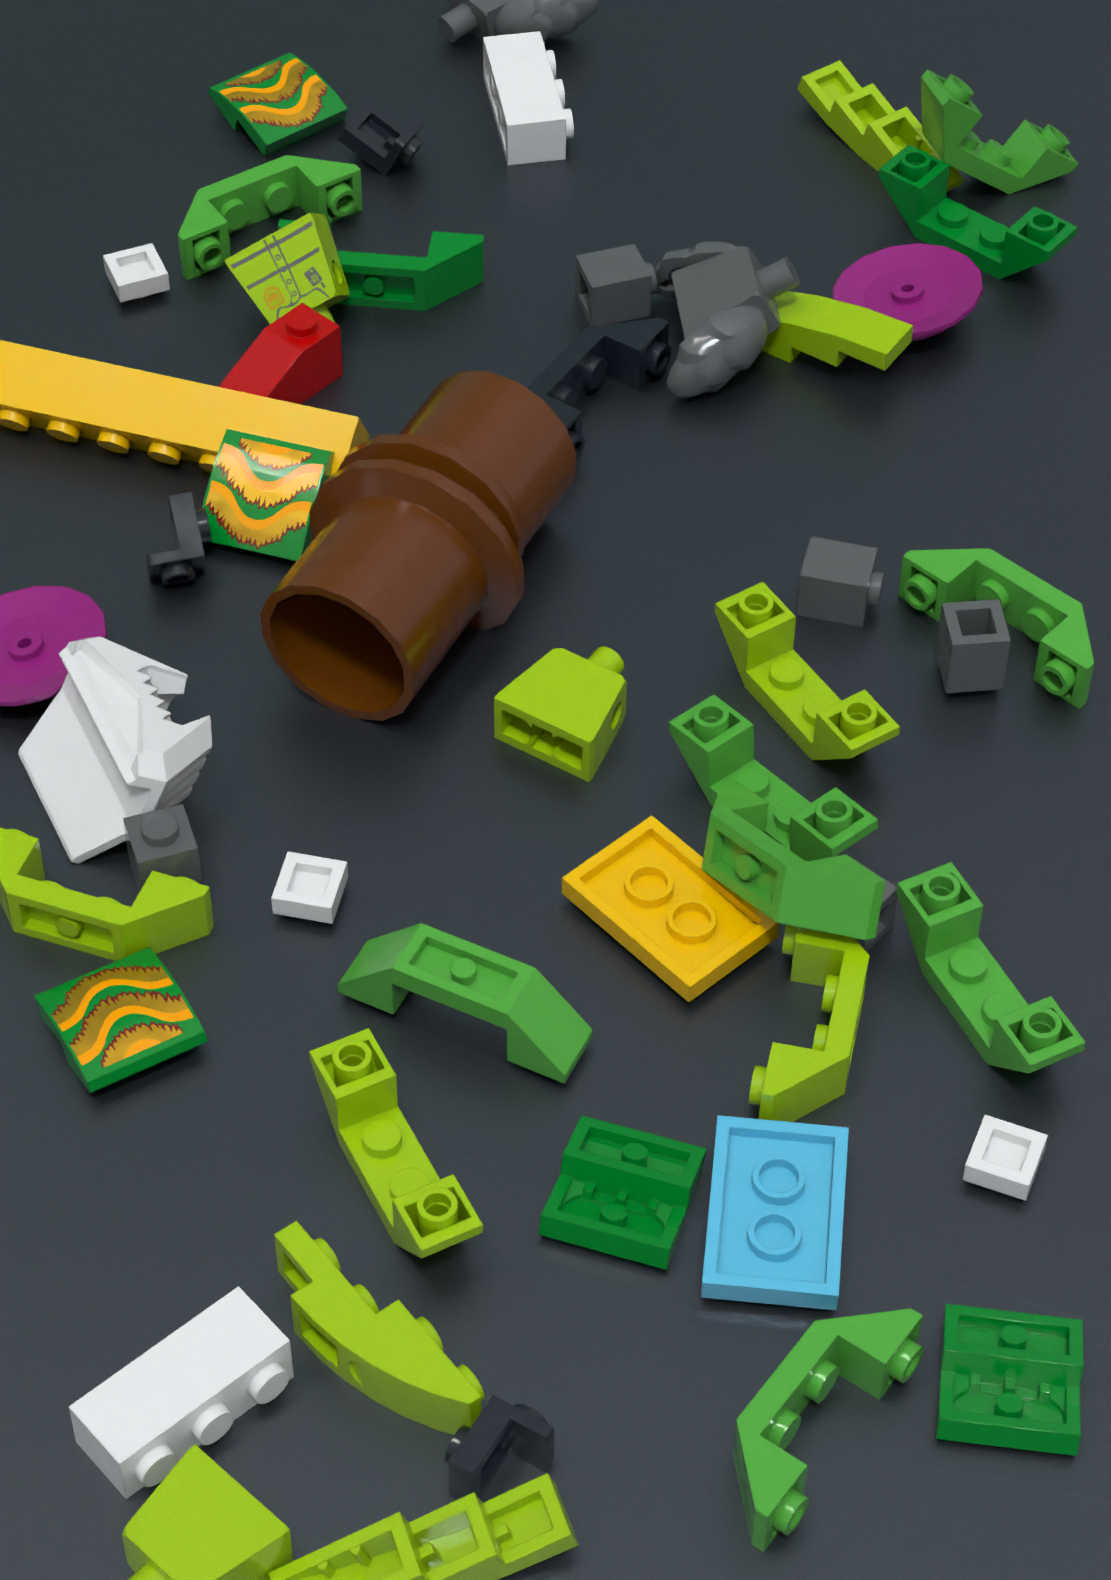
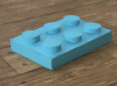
(776, 1213)

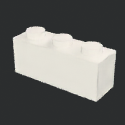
(526, 98)
(182, 1392)

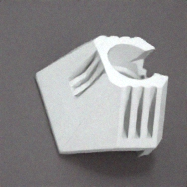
(111, 745)

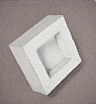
(136, 272)
(309, 887)
(1005, 1157)

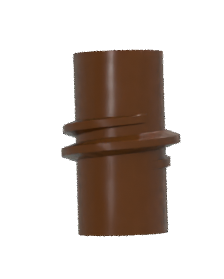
(418, 544)

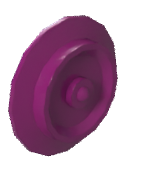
(914, 284)
(33, 631)

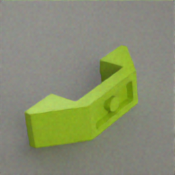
(817, 720)
(162, 916)
(807, 1078)
(408, 1195)

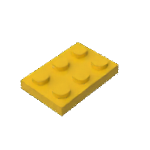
(667, 909)

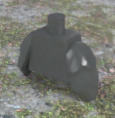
(507, 17)
(723, 310)

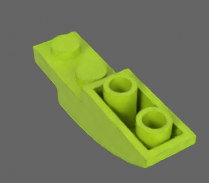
(375, 1351)

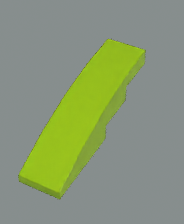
(865, 118)
(835, 330)
(450, 1543)

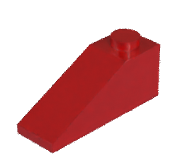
(290, 358)

